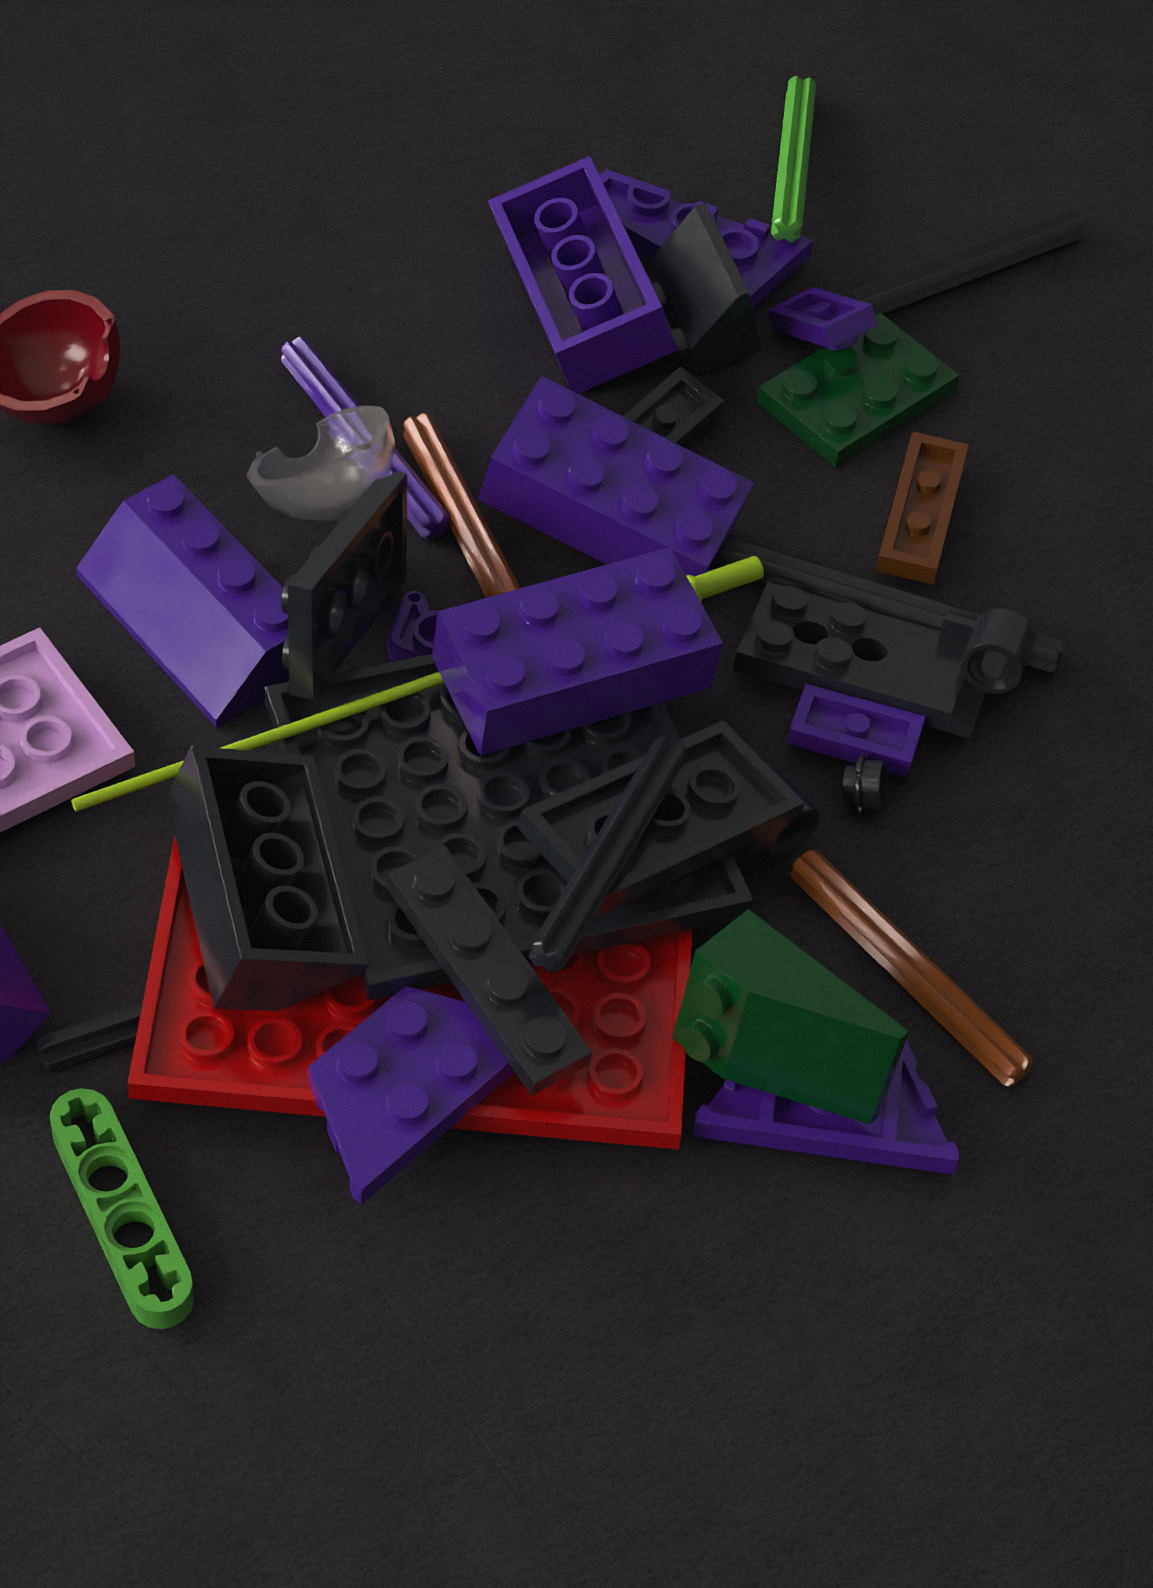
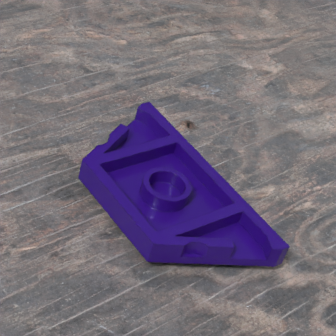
(403, 1083)
(901, 1136)

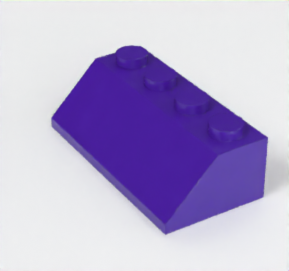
(191, 598)

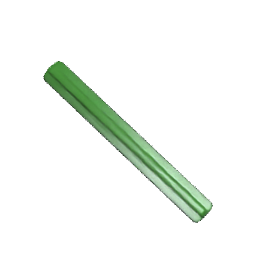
(793, 160)

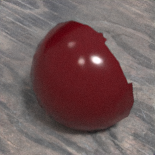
(56, 356)

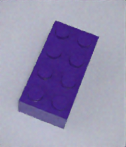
(583, 275)
(610, 483)
(575, 650)

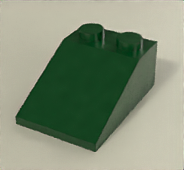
(786, 1023)

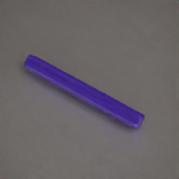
(332, 396)

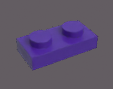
(823, 318)
(854, 727)

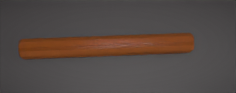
(456, 498)
(912, 968)

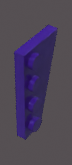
(653, 217)

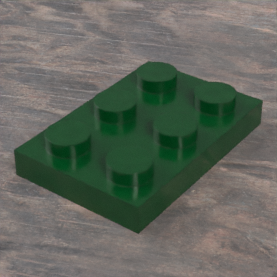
(857, 393)

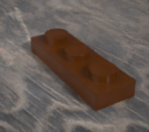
(922, 508)

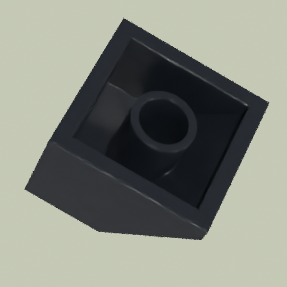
(704, 295)

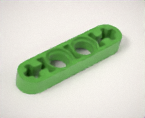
(126, 1204)

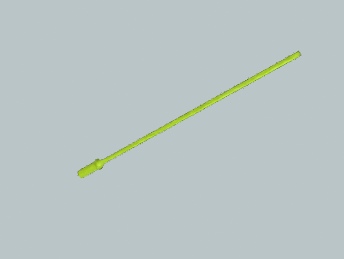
(704, 585)

